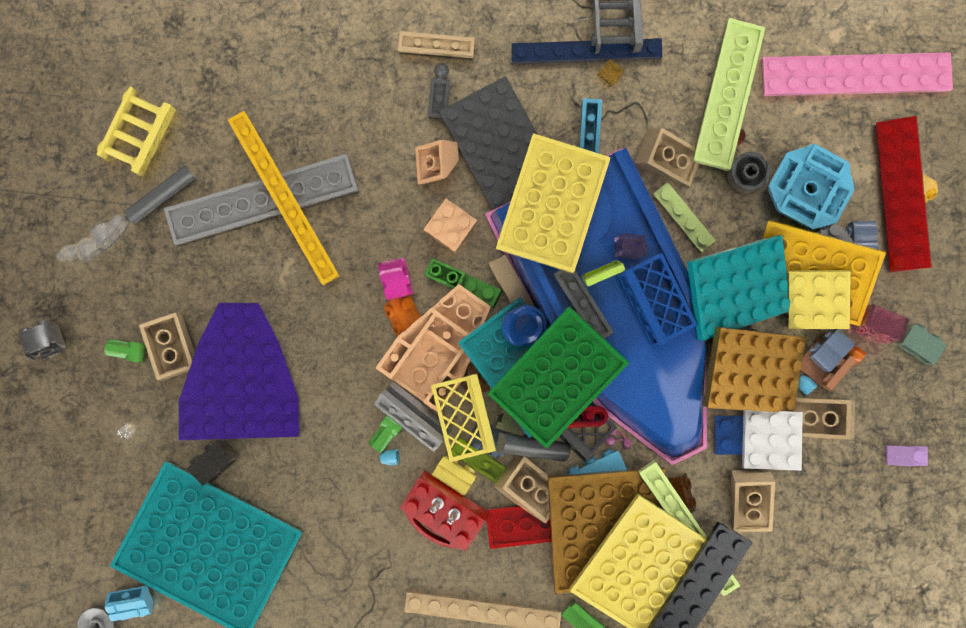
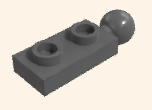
(439, 91)

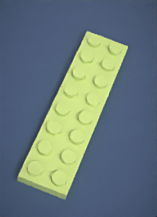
(728, 94)

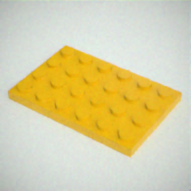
(817, 251)

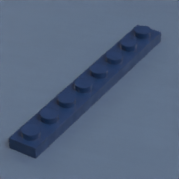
(582, 51)

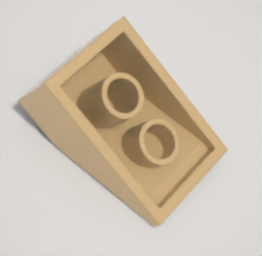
(667, 156)
(827, 418)
(526, 487)
(752, 500)

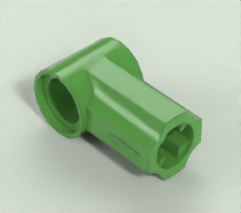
(129, 350)
(387, 430)

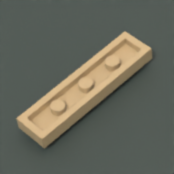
(436, 44)

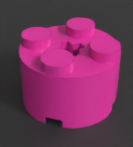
(395, 278)

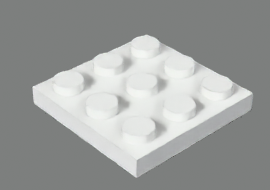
(772, 440)

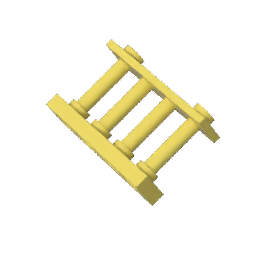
(147, 147)

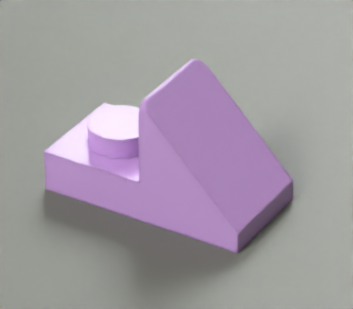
(907, 455)

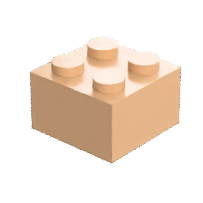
(450, 226)

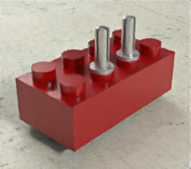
(443, 513)

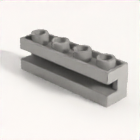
(412, 416)

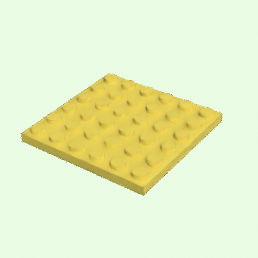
(637, 564)

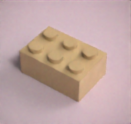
(168, 345)

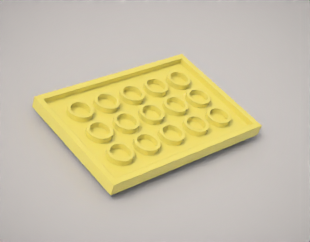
(553, 203)

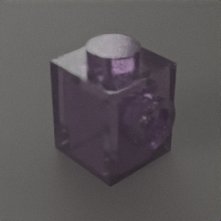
(630, 246)

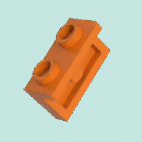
(401, 313)

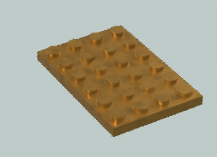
(753, 370)

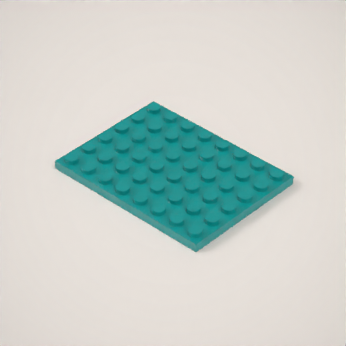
(206, 548)

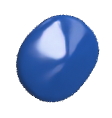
(524, 325)

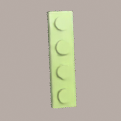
(683, 217)

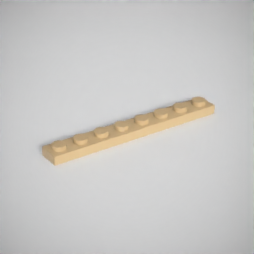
(481, 611)

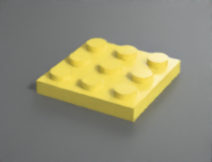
(819, 299)

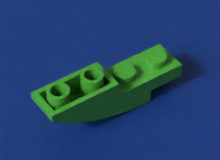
(452, 277)

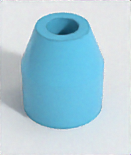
(806, 384)
(390, 457)

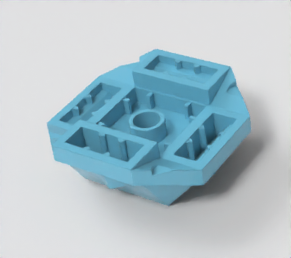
(826, 175)

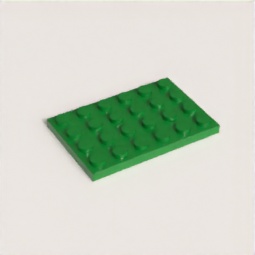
(558, 377)

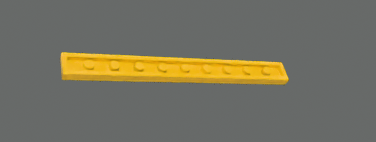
(283, 198)

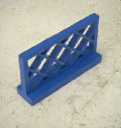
(641, 303)

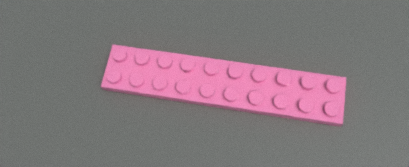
(856, 74)

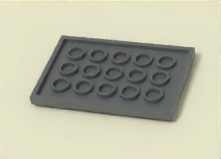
(492, 138)

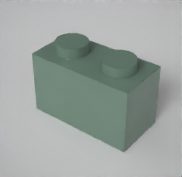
(922, 344)

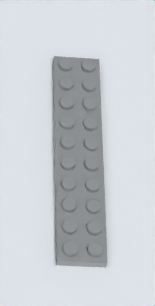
(254, 203)

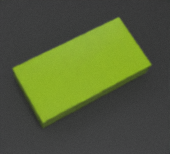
(603, 272)

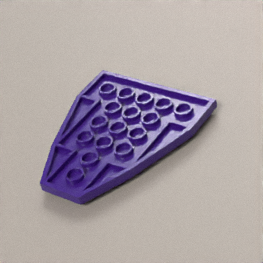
(238, 380)

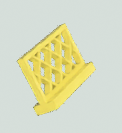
(480, 414)

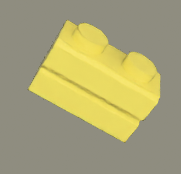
(455, 475)

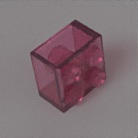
(882, 325)

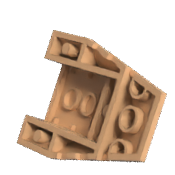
(430, 349)

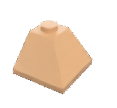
(435, 160)

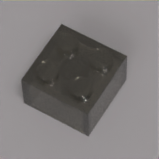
(213, 462)

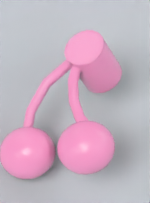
(610, 440)

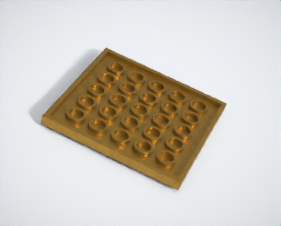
(584, 513)

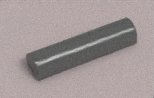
(160, 194)
(531, 447)

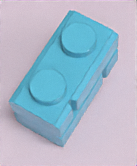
(129, 603)

